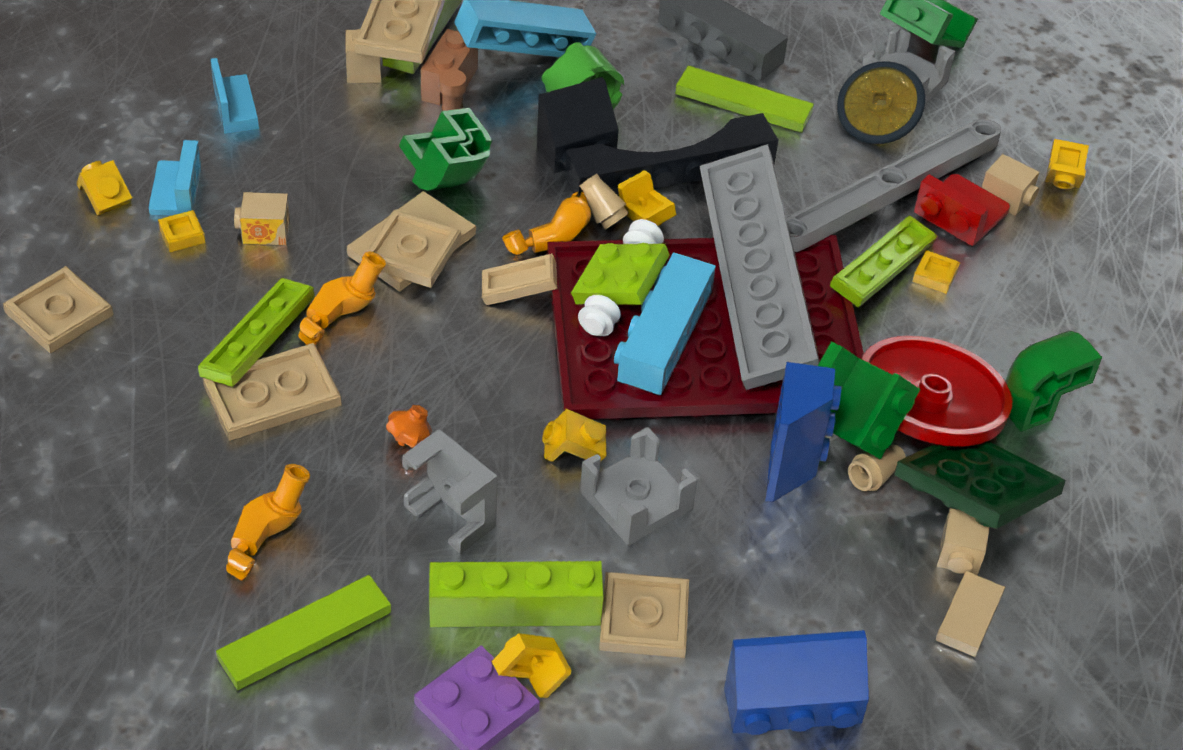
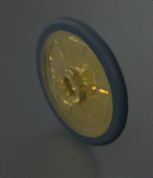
(880, 123)

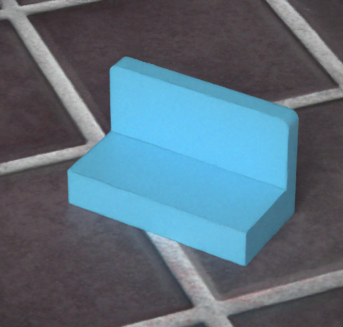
(234, 101)
(176, 182)

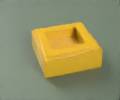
(181, 231)
(936, 272)

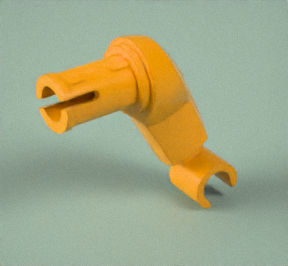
(566, 224)
(341, 297)
(265, 518)

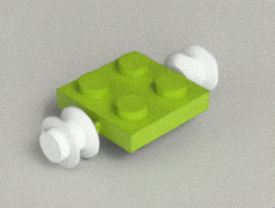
(619, 276)

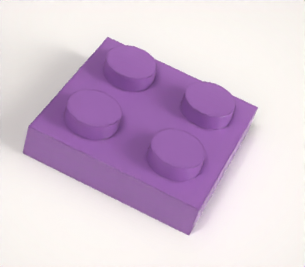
(476, 703)

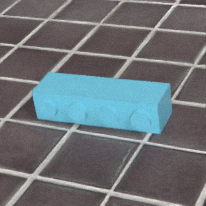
(522, 27)
(665, 323)

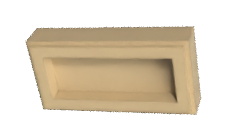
(519, 279)
(970, 613)

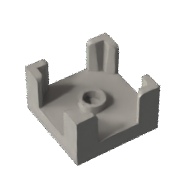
(931, 75)
(457, 481)
(637, 491)

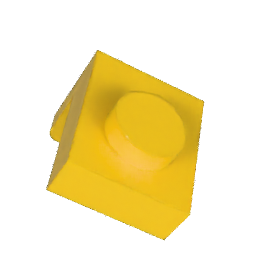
(1067, 164)
(104, 186)
(644, 201)
(574, 435)
(535, 659)

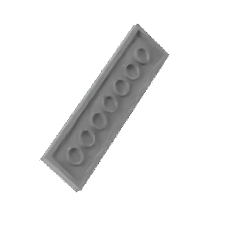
(758, 266)

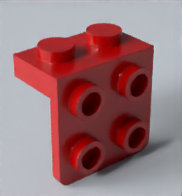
(959, 207)

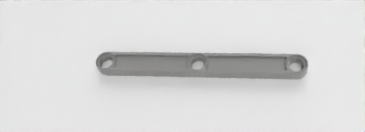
(874, 192)

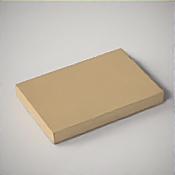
(398, 29)
(421, 206)
(274, 392)

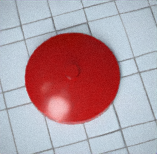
(959, 396)

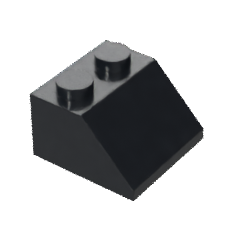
(575, 119)

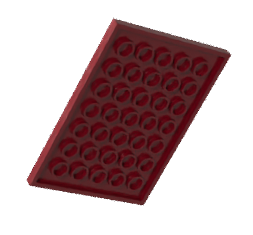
(708, 370)

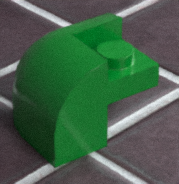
(449, 153)
(1045, 373)

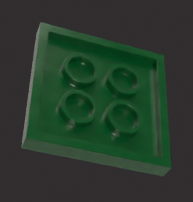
(980, 481)

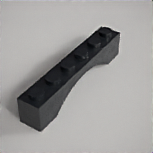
(669, 166)

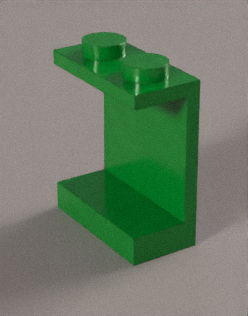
(931, 20)
(870, 401)

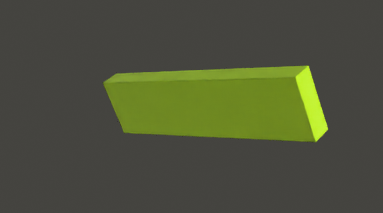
(744, 98)
(883, 261)
(256, 332)
(303, 632)

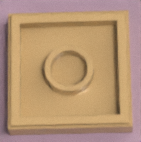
(415, 247)
(58, 309)
(644, 615)

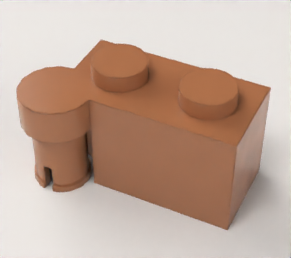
(448, 71)

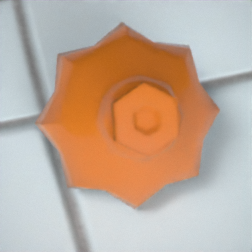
(409, 426)

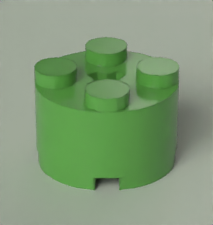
(582, 65)

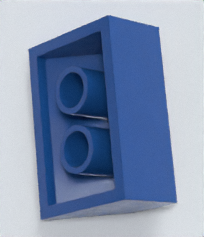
(800, 427)
(797, 682)

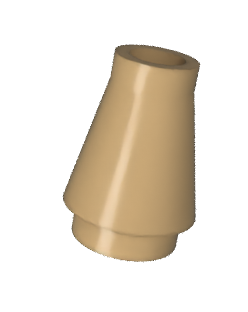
(603, 201)
(870, 472)

